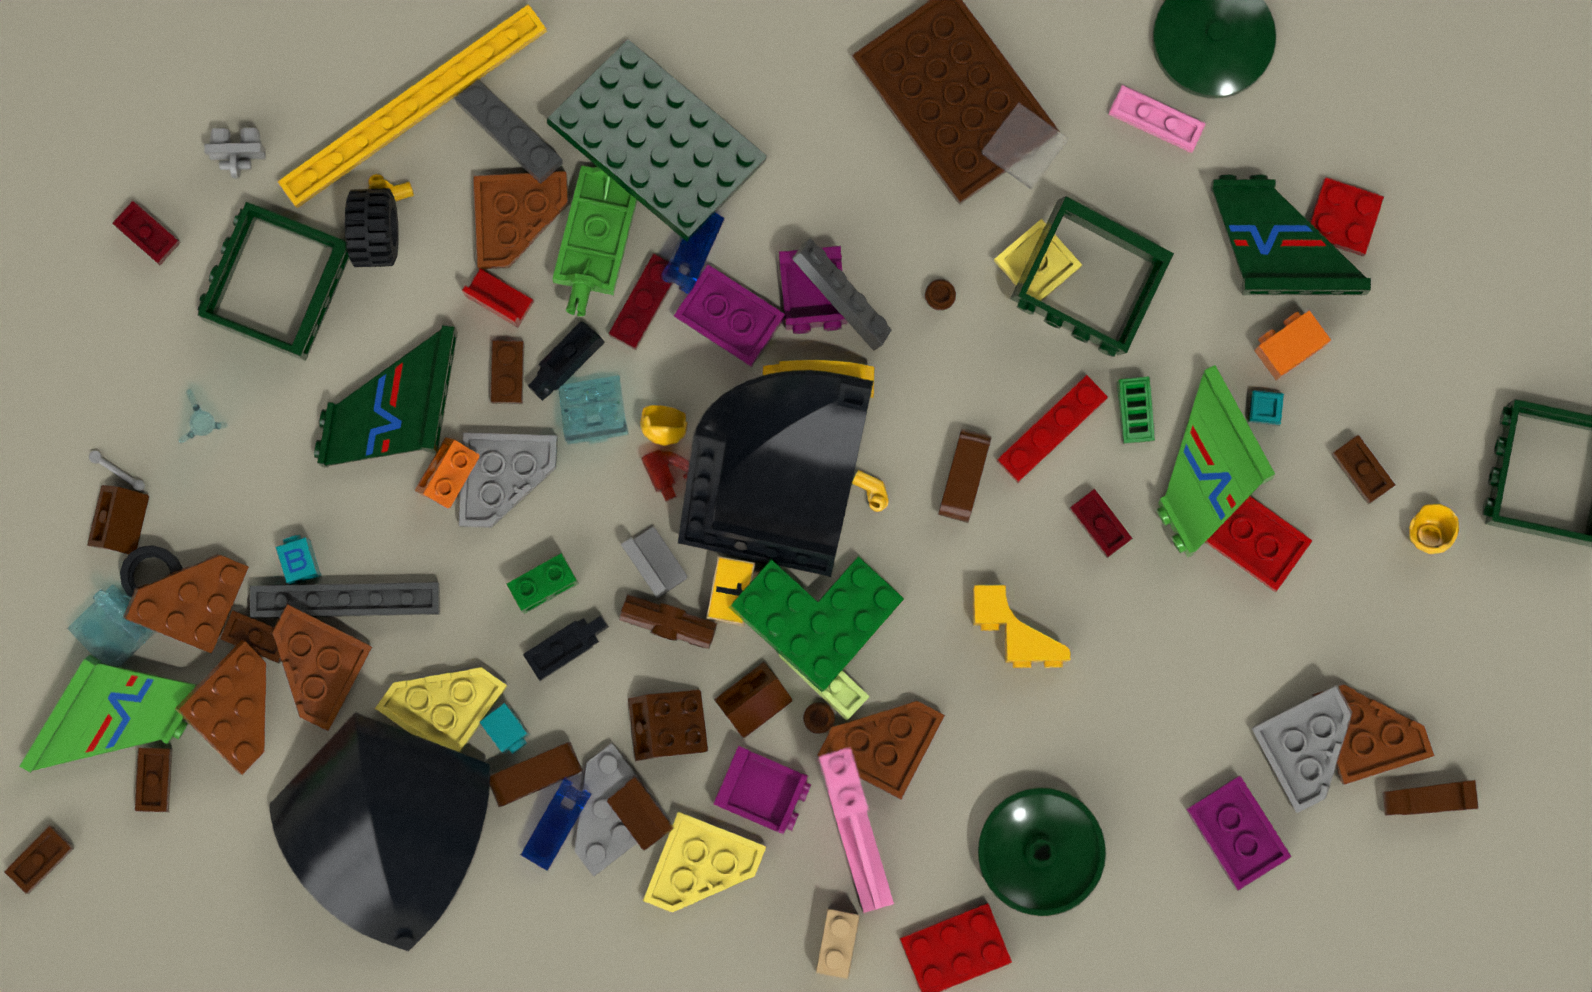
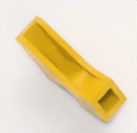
(1022, 642)

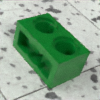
(542, 583)

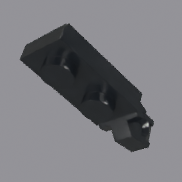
(565, 360)
(564, 646)

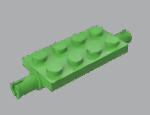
(594, 238)

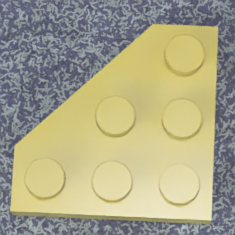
(443, 705)
(700, 863)

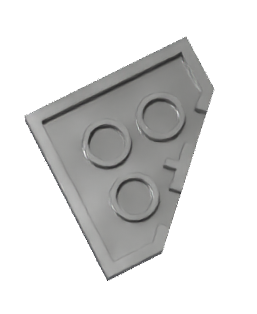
(503, 474)
(1306, 745)
(600, 832)

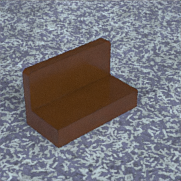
(118, 519)
(753, 700)
(640, 813)

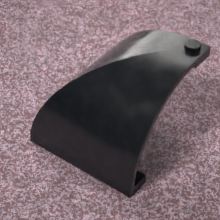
(776, 468)
(383, 828)

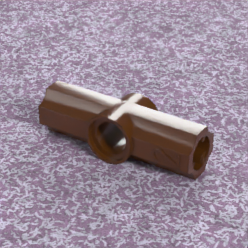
(668, 622)

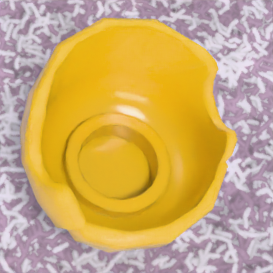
(663, 424)
(1434, 529)

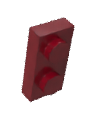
(146, 233)
(1100, 523)

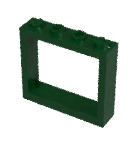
(1115, 233)
(232, 251)
(1498, 474)

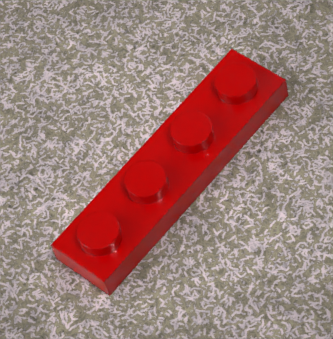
(1052, 429)

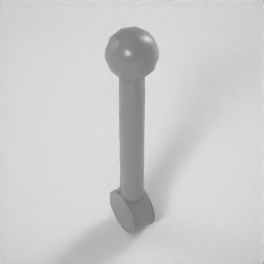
(96, 457)

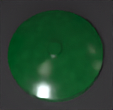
(1214, 44)
(1041, 851)

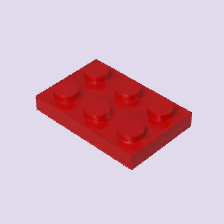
(1260, 543)
(956, 950)

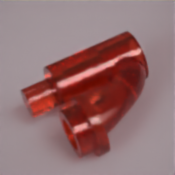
(657, 467)

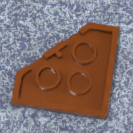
(513, 214)
(189, 602)
(317, 664)
(230, 707)
(1378, 739)
(887, 744)

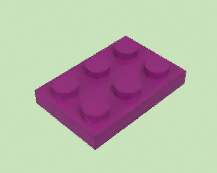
(729, 315)
(1238, 833)

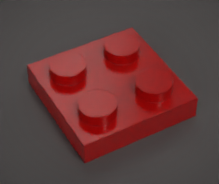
(1346, 215)

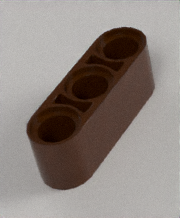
(965, 475)
(534, 774)

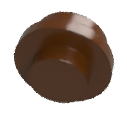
(940, 295)
(818, 718)

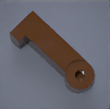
(1432, 798)

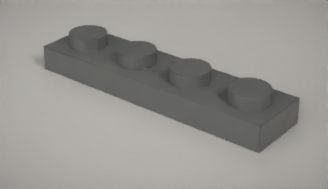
(509, 131)
(842, 294)

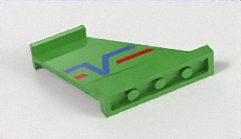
(1214, 467)
(107, 712)

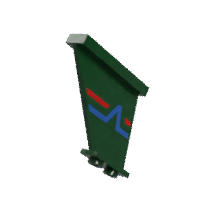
(1278, 245)
(394, 410)

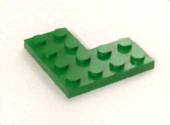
(818, 634)

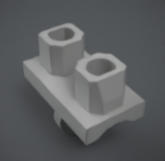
(222, 149)

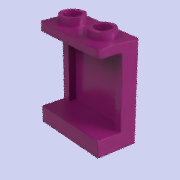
(803, 301)
(762, 791)

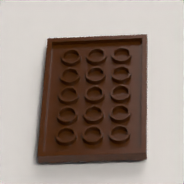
(947, 90)

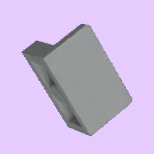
(655, 562)

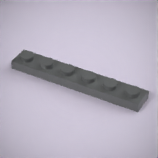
(346, 599)

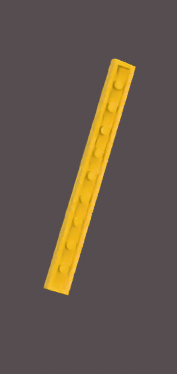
(412, 106)

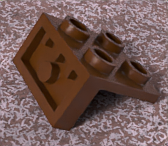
(667, 724)

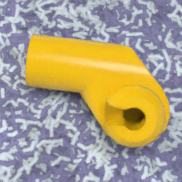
(399, 191)
(875, 490)

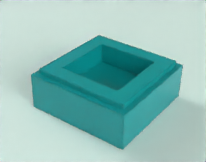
(1266, 407)

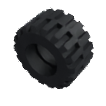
(371, 227)

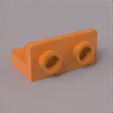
(447, 472)

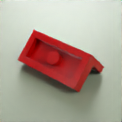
(498, 298)

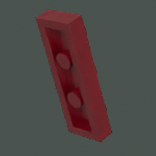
(642, 304)

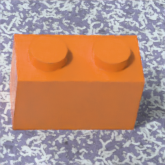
(1292, 344)

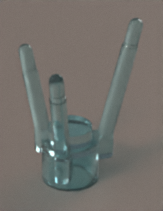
(200, 421)

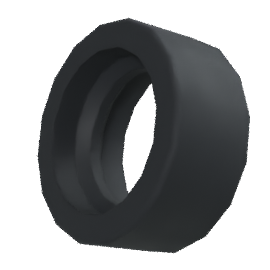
(140, 554)

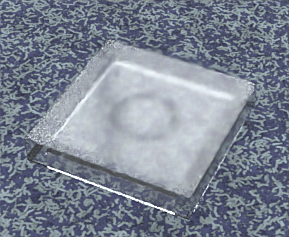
(1024, 146)

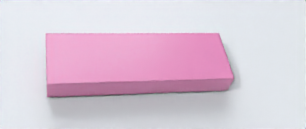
(1157, 119)

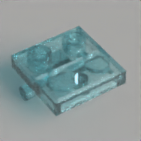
(593, 410)
(105, 630)

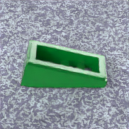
(1146, 397)

